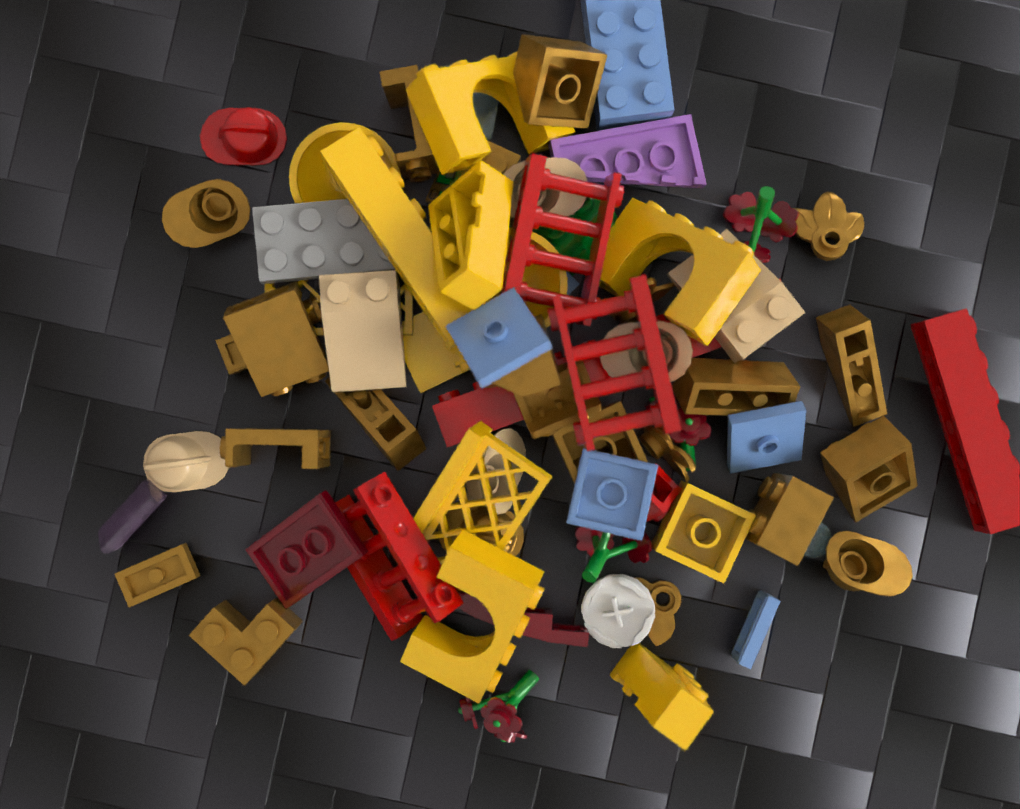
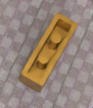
(732, 387)

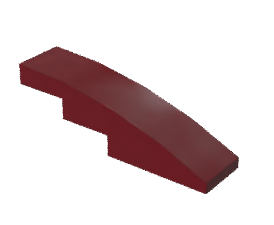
(539, 624)

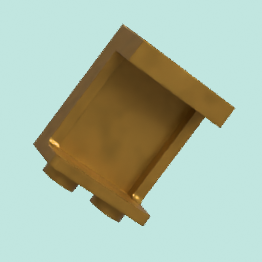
(415, 164)
(277, 340)
(237, 445)

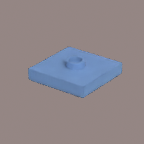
(498, 337)
(765, 437)
(612, 494)

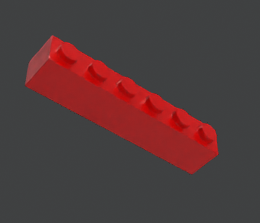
(971, 419)

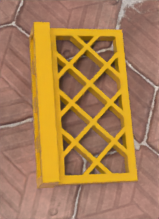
(459, 471)

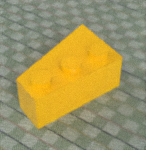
(472, 234)
(666, 694)

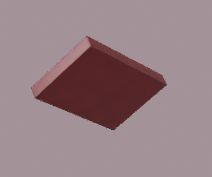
(306, 549)

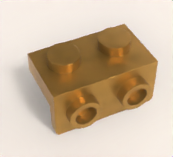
(557, 408)

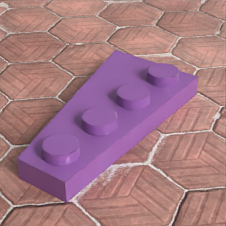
(644, 153)

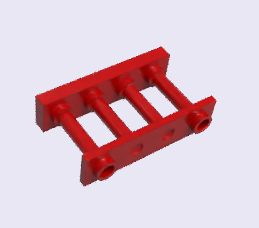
(530, 217)
(652, 376)
(415, 560)

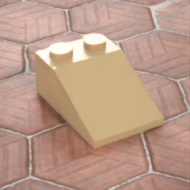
(759, 314)
(363, 330)

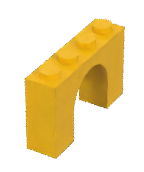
(447, 113)
(719, 272)
(505, 588)

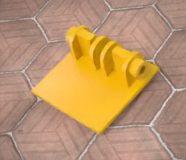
(429, 356)

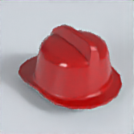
(243, 136)

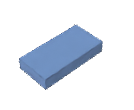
(755, 629)

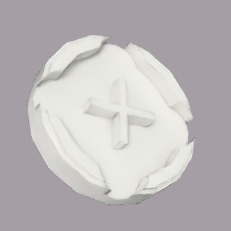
(618, 611)

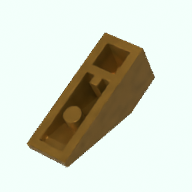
(853, 362)
(383, 424)

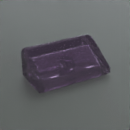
(130, 516)

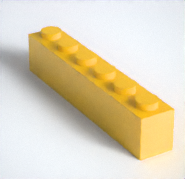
(393, 223)

